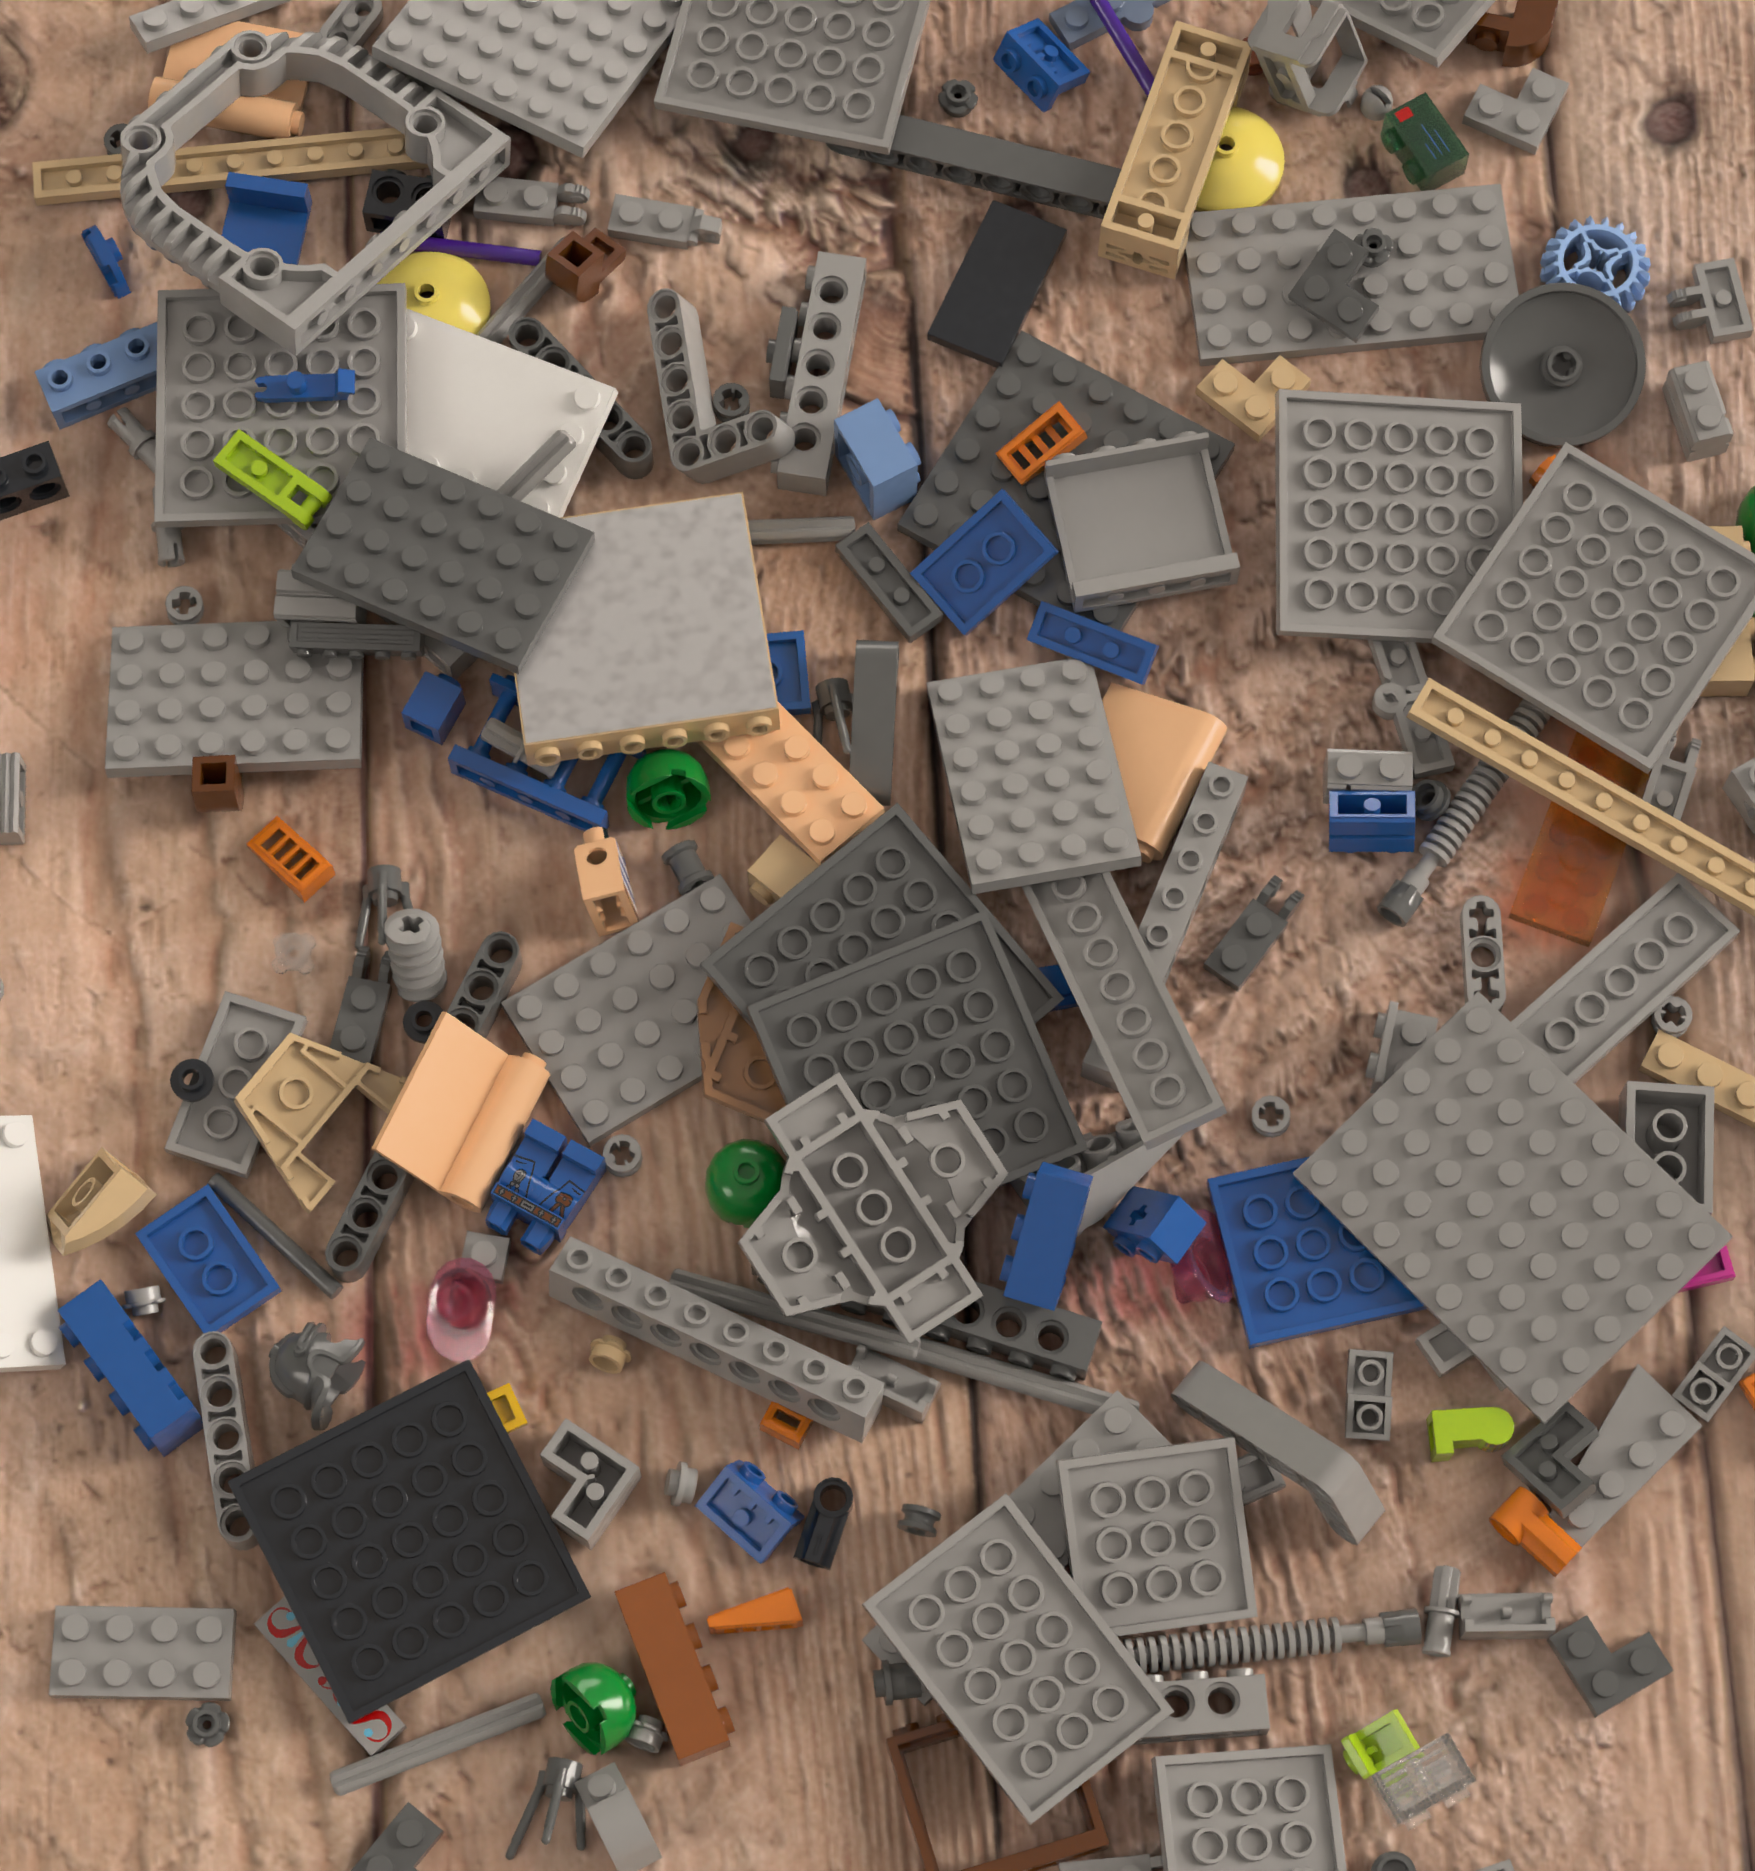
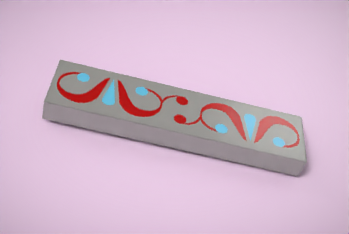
(285, 1635)

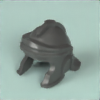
(315, 1370)

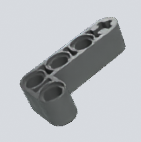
(874, 716)

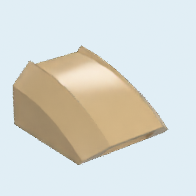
(97, 1204)

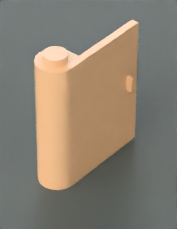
(265, 116)
(1160, 759)
(461, 1113)

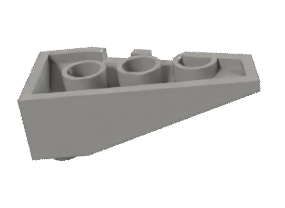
(1116, 1166)

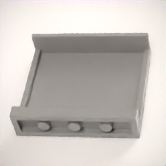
(1139, 521)

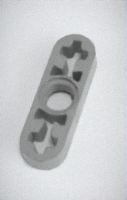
(1492, 926)

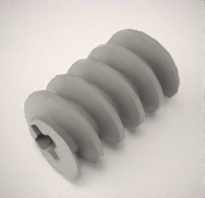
(415, 954)

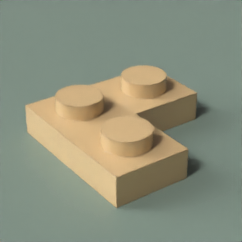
(1249, 403)

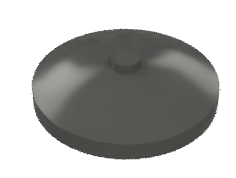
(1567, 361)

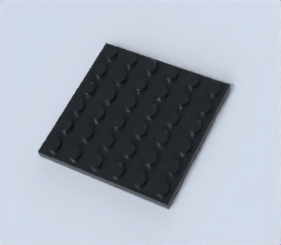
(409, 1540)

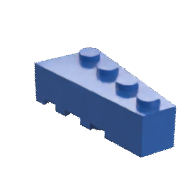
(131, 1368)

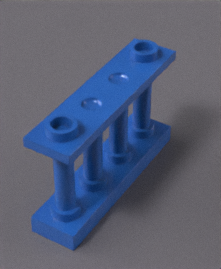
(513, 779)

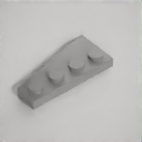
(1631, 1447)

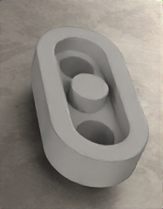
(349, 25)

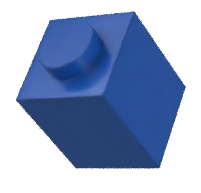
(434, 707)

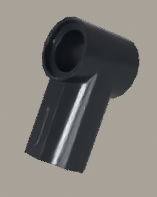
(824, 1527)

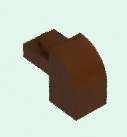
(1520, 37)
(583, 263)
(217, 784)

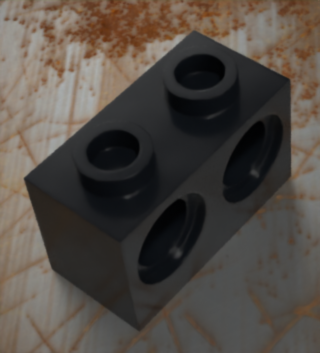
(397, 184)
(30, 480)

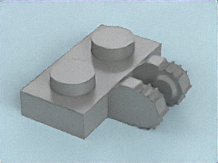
(1720, 299)

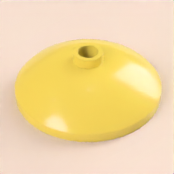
(1247, 172)
(458, 289)

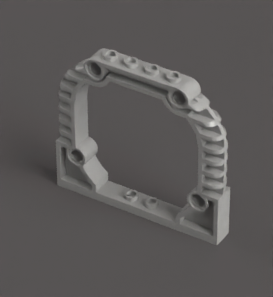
(277, 298)

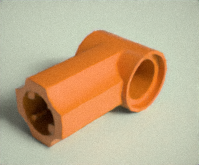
(1526, 1523)

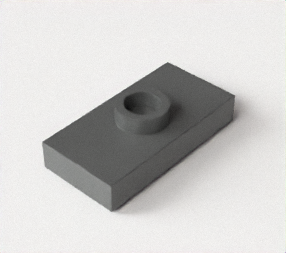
(780, 351)

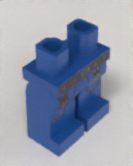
(544, 1186)

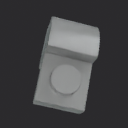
(618, 1819)

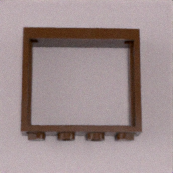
(1034, 1859)

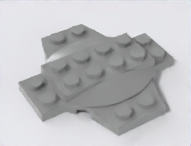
(873, 1208)

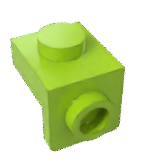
(1378, 1744)

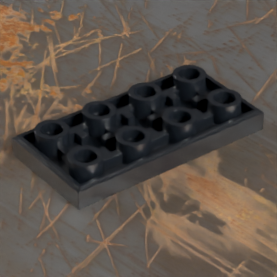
(997, 284)

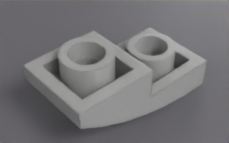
(1715, 1374)
(1368, 1394)

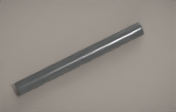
(275, 1236)

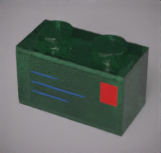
(1424, 143)

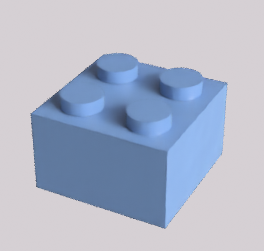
(877, 458)

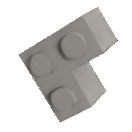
(598, 1479)

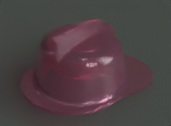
(1203, 1268)
(460, 1309)

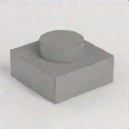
(488, 1250)

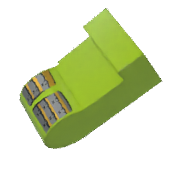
(1465, 1428)

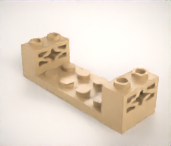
(1173, 149)

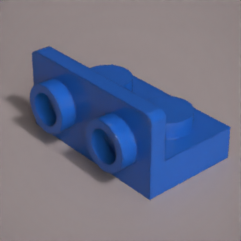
(1039, 63)
(750, 1509)

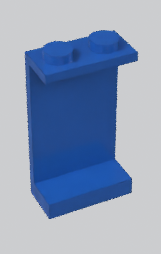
(267, 214)

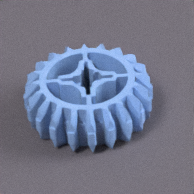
(1603, 250)

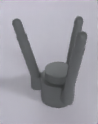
(835, 703)
(383, 891)
(559, 1786)

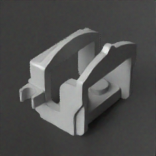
(1293, 60)

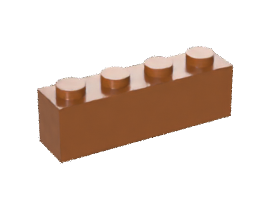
(673, 1669)

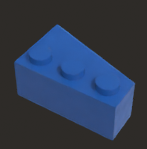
(1045, 1235)

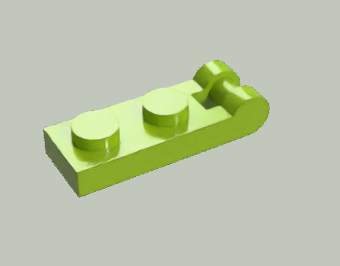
(271, 478)

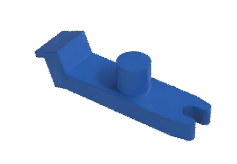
(306, 387)

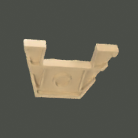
(295, 1098)

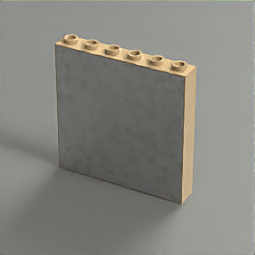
(652, 638)

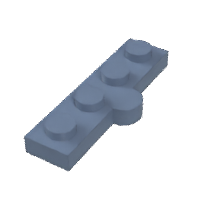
(1079, 22)

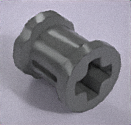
(686, 866)

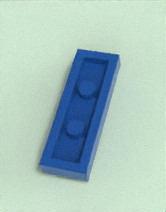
(1092, 642)

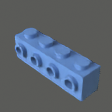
(101, 376)

